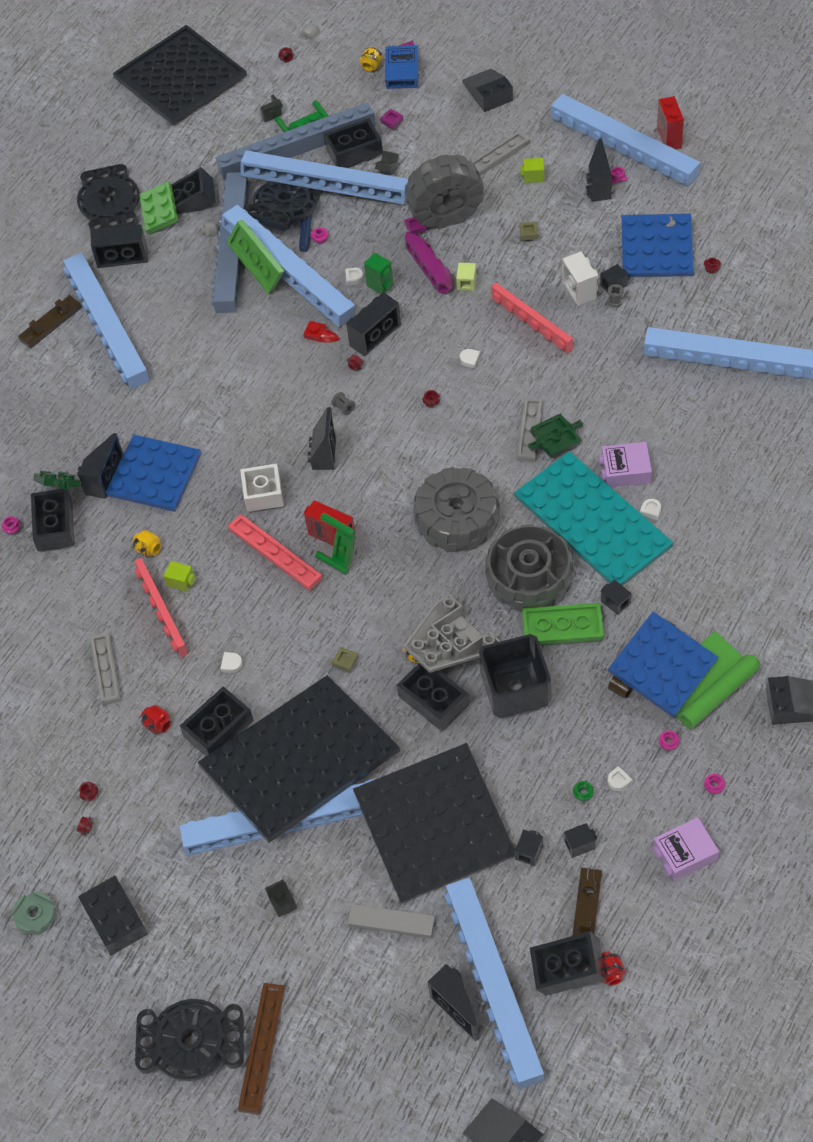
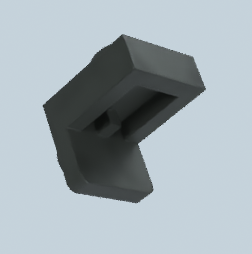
(272, 109)
(388, 162)
(281, 898)

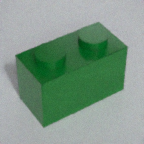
(378, 273)

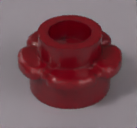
(286, 54)
(712, 265)
(355, 362)
(431, 398)
(88, 786)
(85, 825)

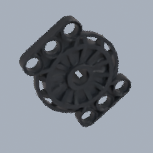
(114, 186)
(274, 204)
(176, 1027)

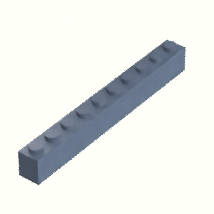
(296, 140)
(227, 262)

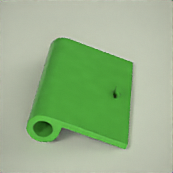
(719, 683)

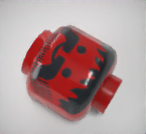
(156, 719)
(613, 969)

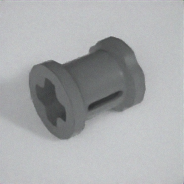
(615, 295)
(343, 403)

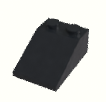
(489, 89)
(599, 175)
(194, 192)
(323, 443)
(100, 467)
(789, 699)
(450, 994)
(500, 1124)

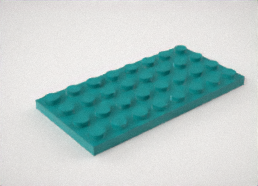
(593, 519)

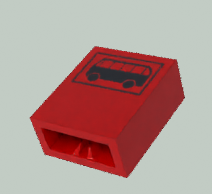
(670, 122)
(319, 528)

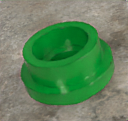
(583, 785)

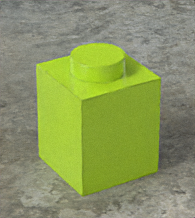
(532, 170)
(179, 576)

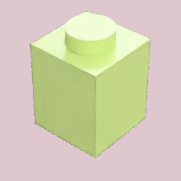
(466, 276)

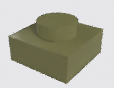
(528, 231)
(345, 659)

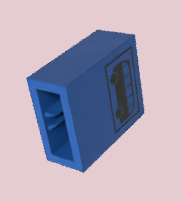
(401, 67)

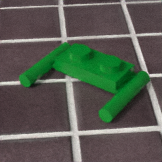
(319, 114)
(343, 546)

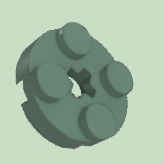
(31, 902)

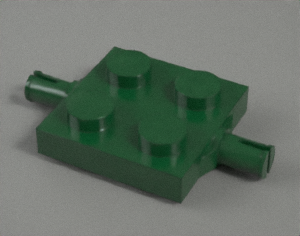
(555, 435)
(62, 479)

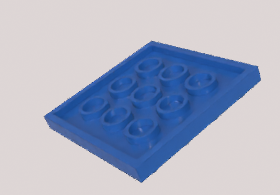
(656, 249)
(153, 473)
(662, 664)

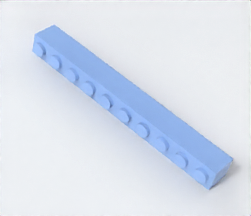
(626, 140)
(323, 177)
(296, 271)
(106, 321)
(729, 352)
(236, 829)
(494, 983)

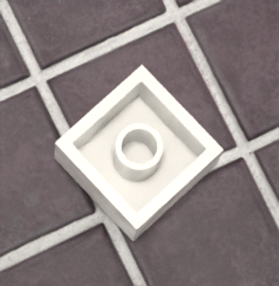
(579, 278)
(262, 487)

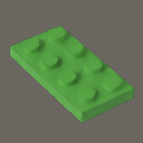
(255, 256)
(564, 623)

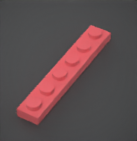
(532, 318)
(275, 552)
(162, 613)

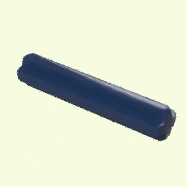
(305, 234)

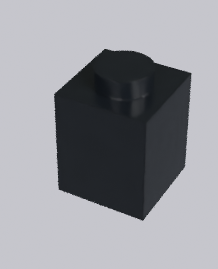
(612, 276)
(615, 597)
(580, 840)
(529, 847)

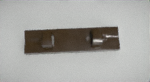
(50, 321)
(587, 902)

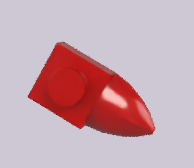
(320, 333)

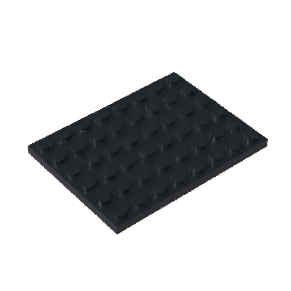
(298, 758)

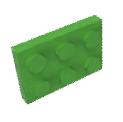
(158, 207)

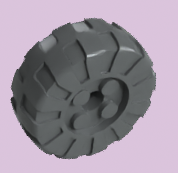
(444, 191)
(456, 509)
(529, 567)

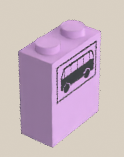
(625, 464)
(685, 849)

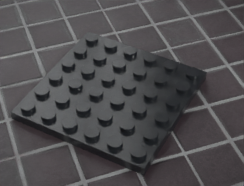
(179, 74)
(434, 823)

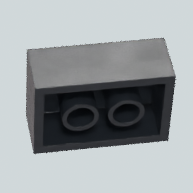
(353, 143)
(119, 246)
(373, 324)
(52, 519)
(433, 696)
(216, 721)
(113, 915)
(567, 963)

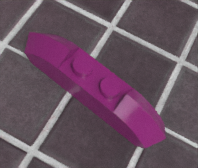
(431, 266)

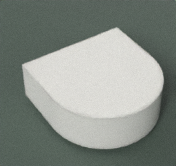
(353, 276)
(469, 357)
(651, 508)
(231, 663)
(618, 780)

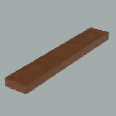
(261, 1049)

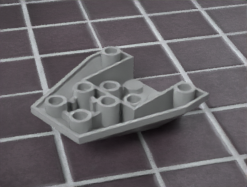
(446, 637)

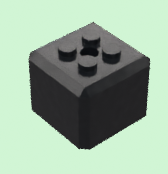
(510, 663)

